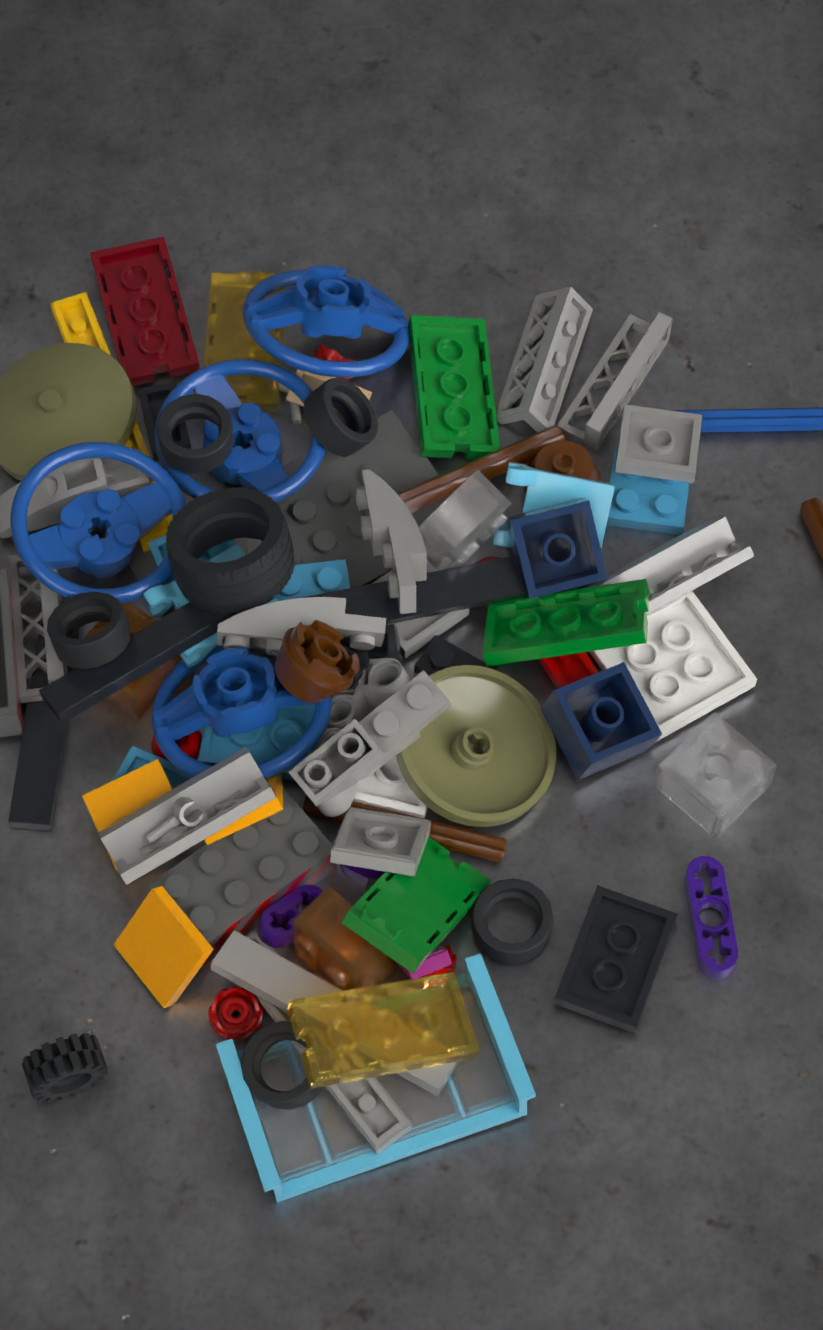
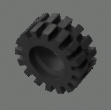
(64, 1067)

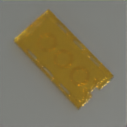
(233, 340)
(383, 1032)

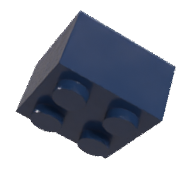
(556, 547)
(600, 720)

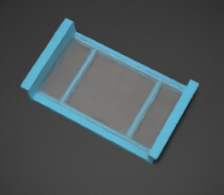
(321, 1144)

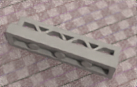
(552, 359)
(622, 385)
(684, 562)
(50, 600)
(221, 792)

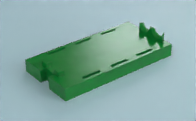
(451, 386)
(567, 623)
(415, 909)

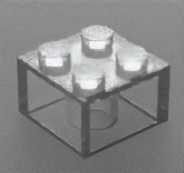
(466, 515)
(714, 775)

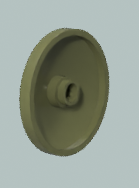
(60, 400)
(485, 753)

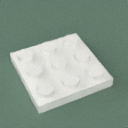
(683, 666)

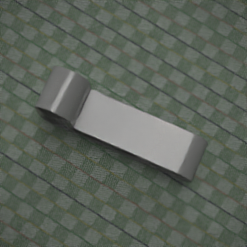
(375, 686)

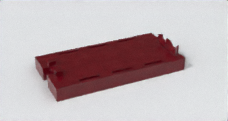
(144, 310)

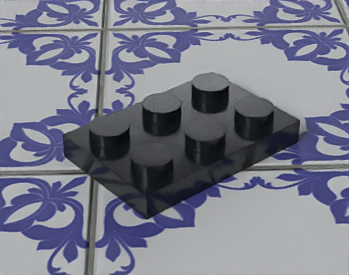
(615, 959)

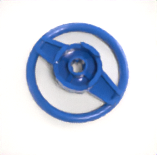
(324, 305)
(259, 464)
(120, 518)
(232, 697)

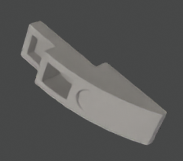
(67, 484)
(393, 536)
(266, 624)
(371, 742)

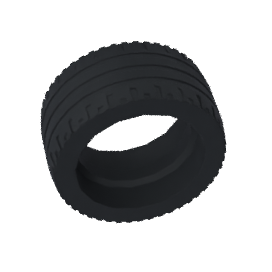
(234, 583)

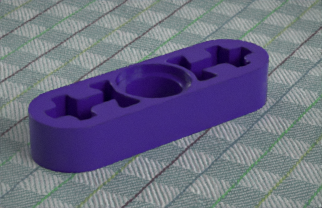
(694, 890)

